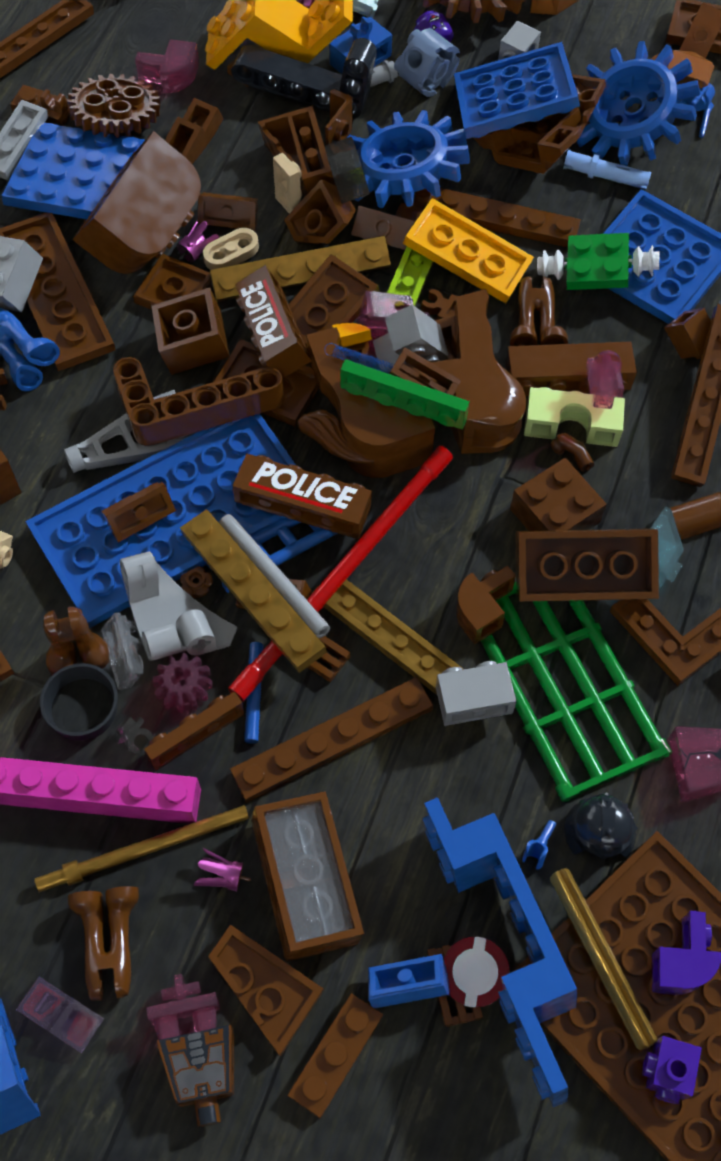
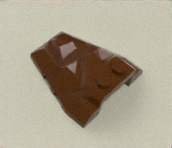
(541, 143)

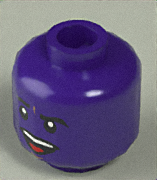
(437, 22)

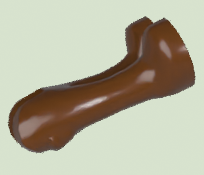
(538, 300)
(63, 631)
(90, 908)

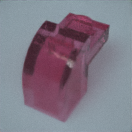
(173, 70)

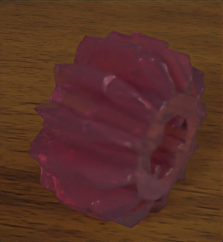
(195, 678)

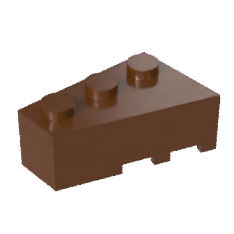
(301, 142)

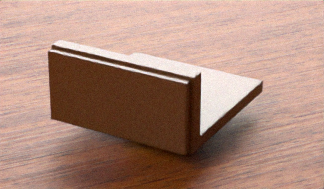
(340, 117)

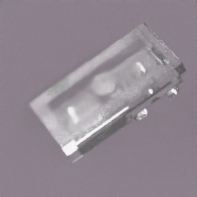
(123, 652)

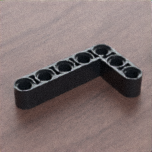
(305, 81)

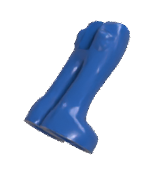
(36, 350)

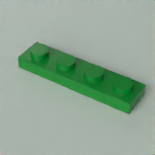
(404, 394)

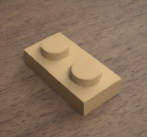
(287, 182)

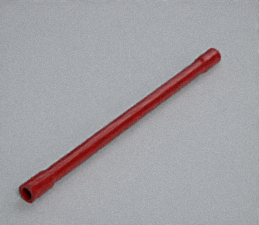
(429, 470)

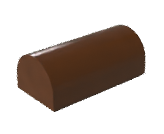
(698, 515)

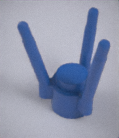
(704, 103)

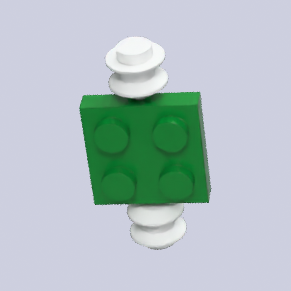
(598, 261)

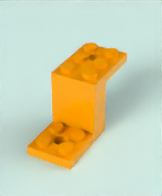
(277, 26)

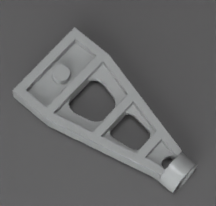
(97, 458)

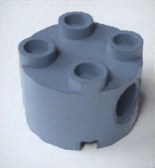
(427, 61)

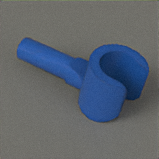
(538, 847)

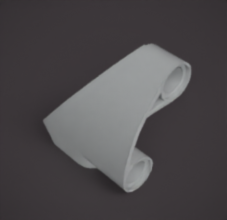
(167, 615)

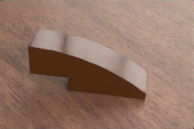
(195, 130)

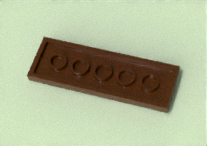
(60, 295)

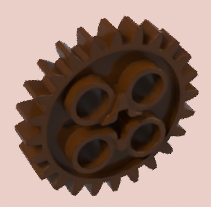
(114, 105)

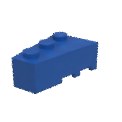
(15, 1103)

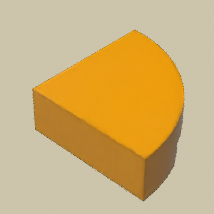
(352, 334)

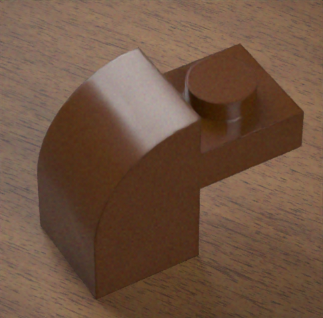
(477, 605)

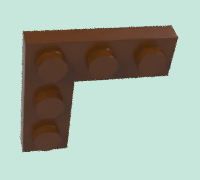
(674, 653)

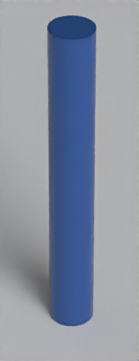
(253, 701)

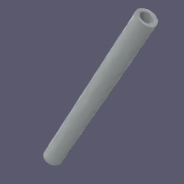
(275, 576)

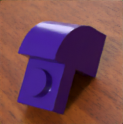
(689, 967)

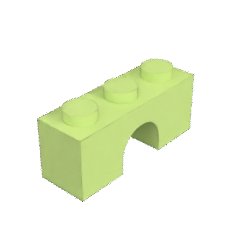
(550, 407)

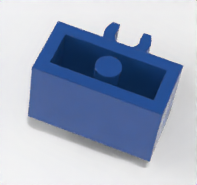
(366, 29)

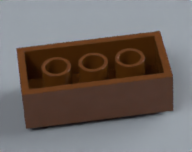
(587, 565)

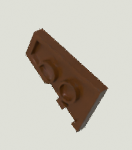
(266, 986)

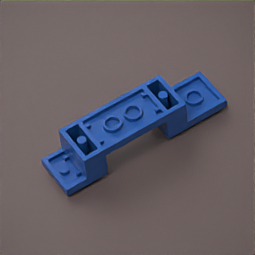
(535, 991)

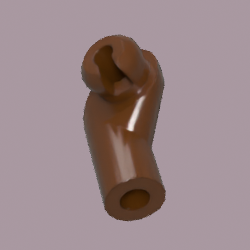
(575, 447)

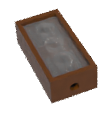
(306, 876)

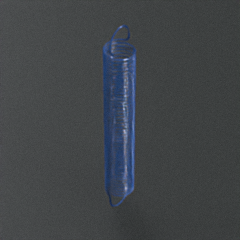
(363, 357)

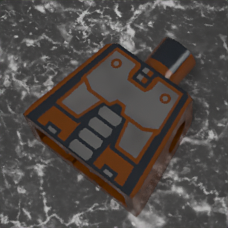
(200, 1070)

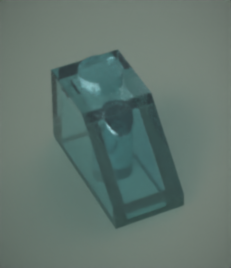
(669, 546)

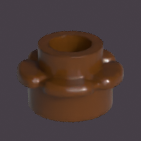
(200, 589)

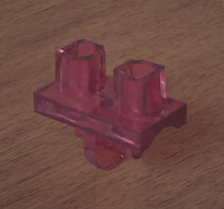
(605, 378)
(201, 1008)

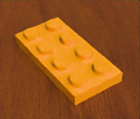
(468, 250)

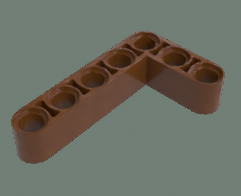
(196, 408)

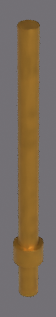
(74, 872)

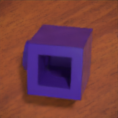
(671, 1069)

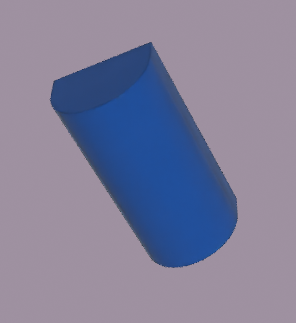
(408, 981)

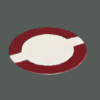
(475, 971)

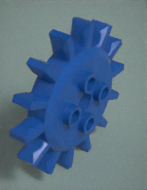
(641, 81)
(423, 151)

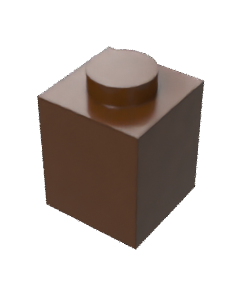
(689, 332)

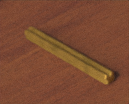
(603, 959)

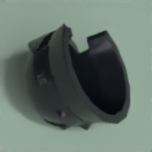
(601, 827)

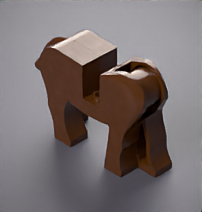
(390, 440)

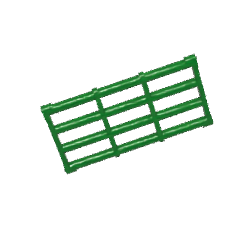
(593, 699)

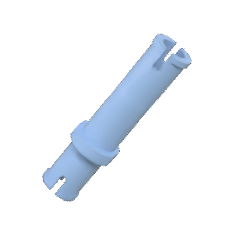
(607, 170)

